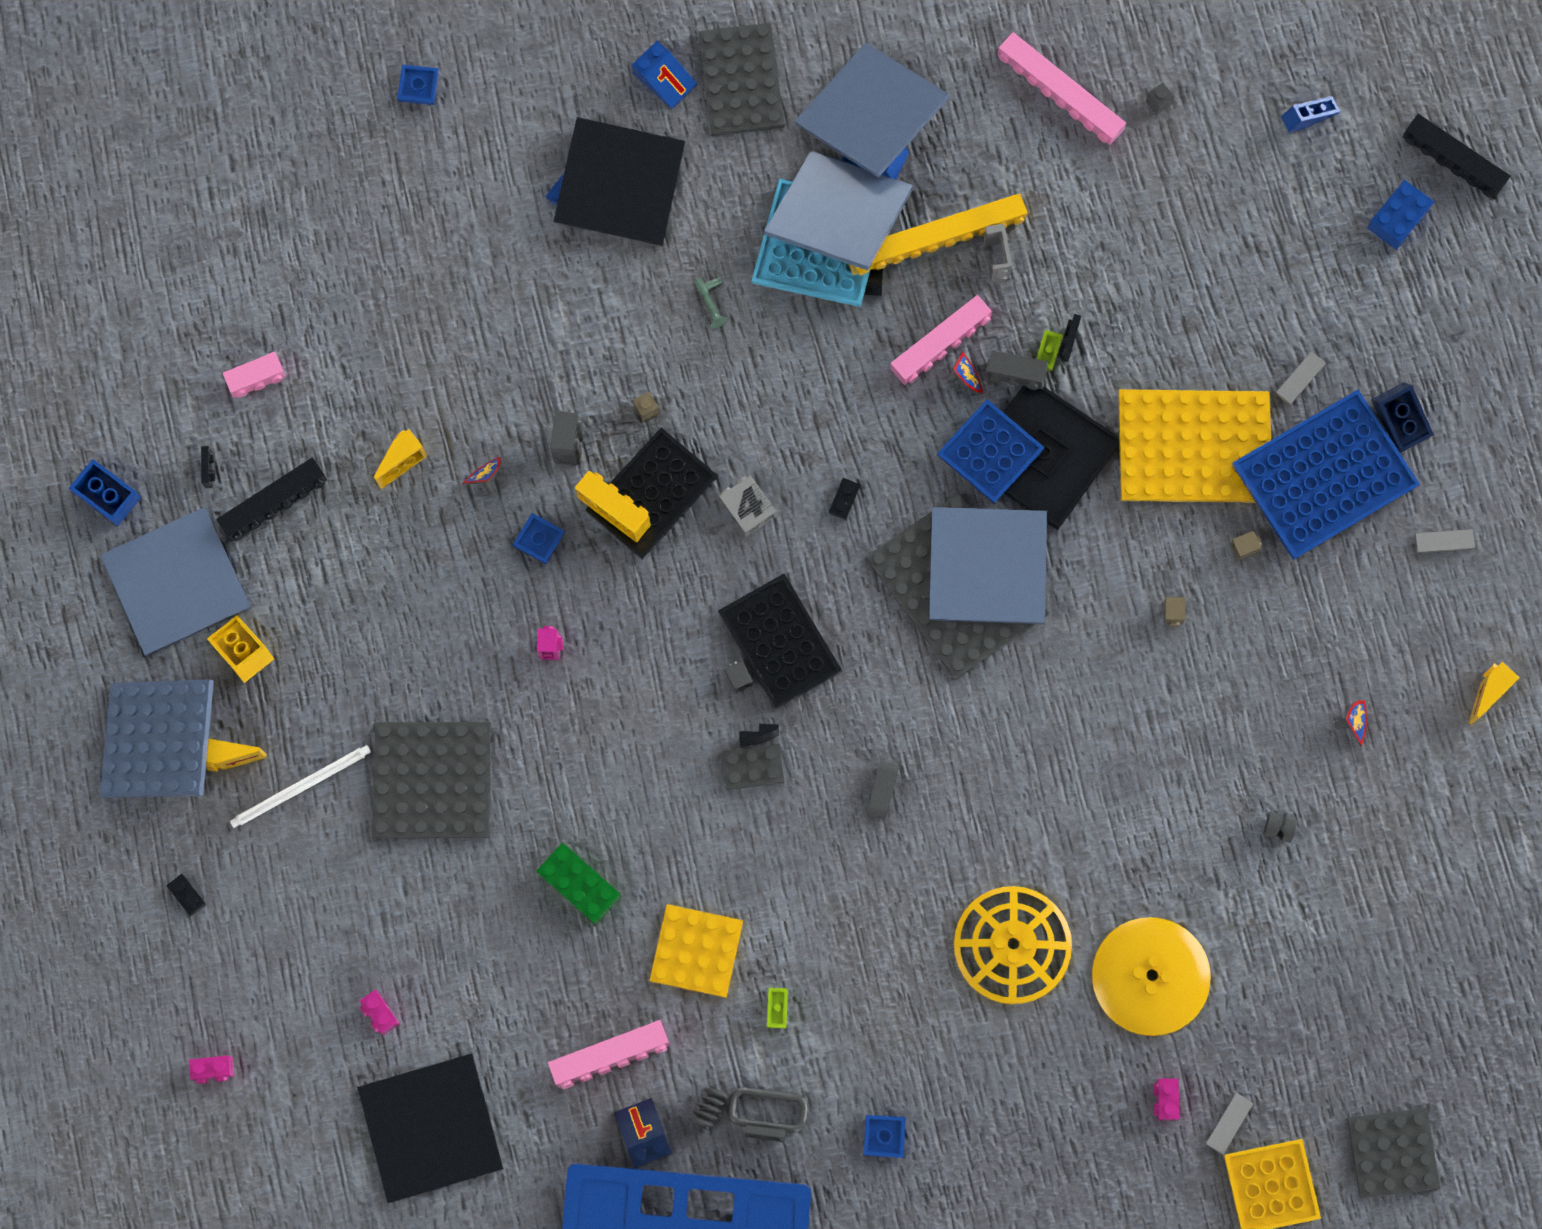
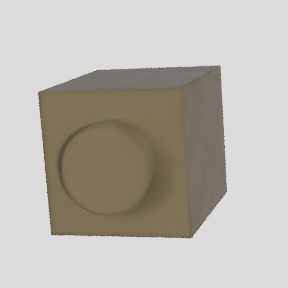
(646, 407)
(1246, 545)
(1174, 611)

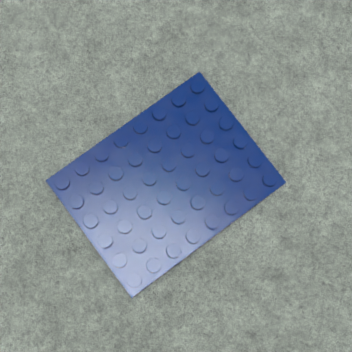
(1325, 474)

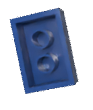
(1400, 214)
(105, 492)

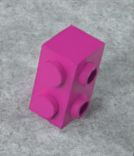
(549, 643)
(379, 1012)
(211, 1068)
(1166, 1099)

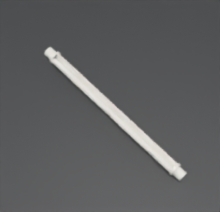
(300, 786)

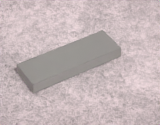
(1300, 378)
(1444, 541)
(1229, 1123)

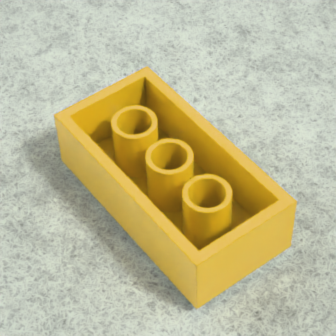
(613, 506)

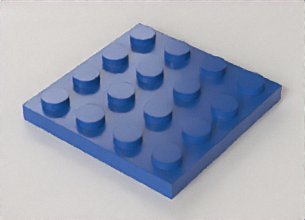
(990, 451)

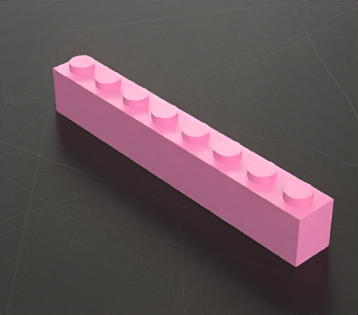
(1061, 89)

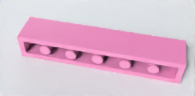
(940, 340)

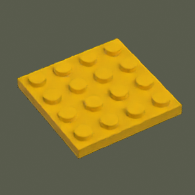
(696, 951)
(1272, 1186)

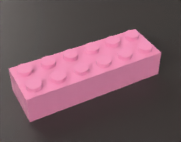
(608, 1054)

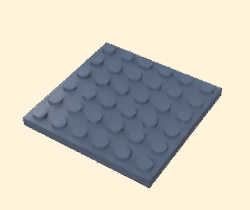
(157, 739)

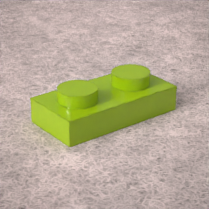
(1049, 348)
(777, 1008)

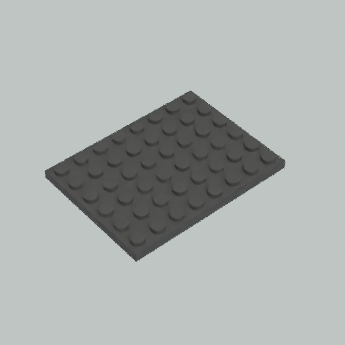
(905, 571)

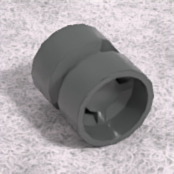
(1280, 827)

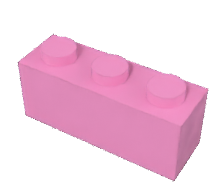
(254, 375)

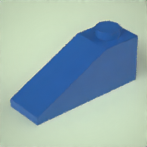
(1309, 113)

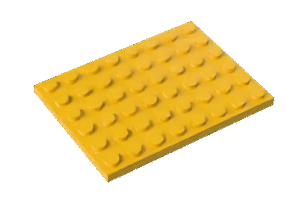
(1185, 441)

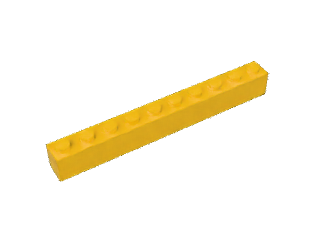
(947, 232)

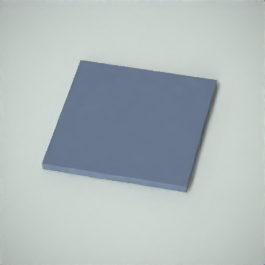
(872, 109)
(838, 210)
(988, 565)
(175, 581)

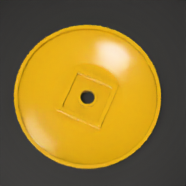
(1123, 984)

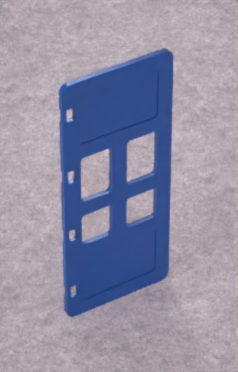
(613, 1195)

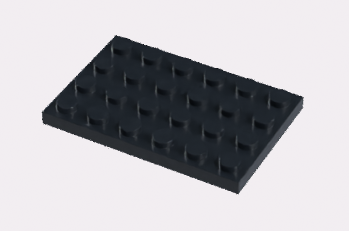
(664, 482)
(780, 641)

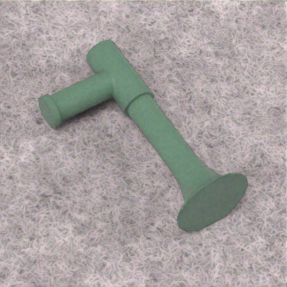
(717, 319)

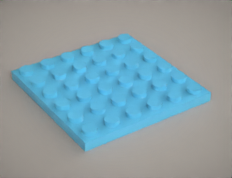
(804, 271)

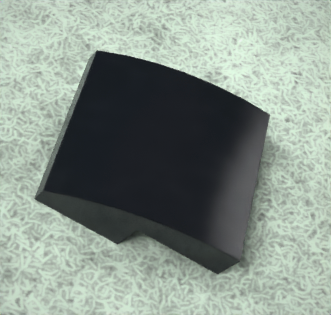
(765, 733)

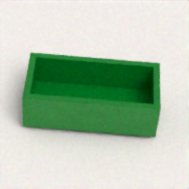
(578, 883)

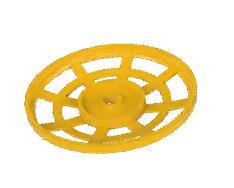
(1012, 957)

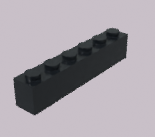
(1456, 156)
(272, 499)

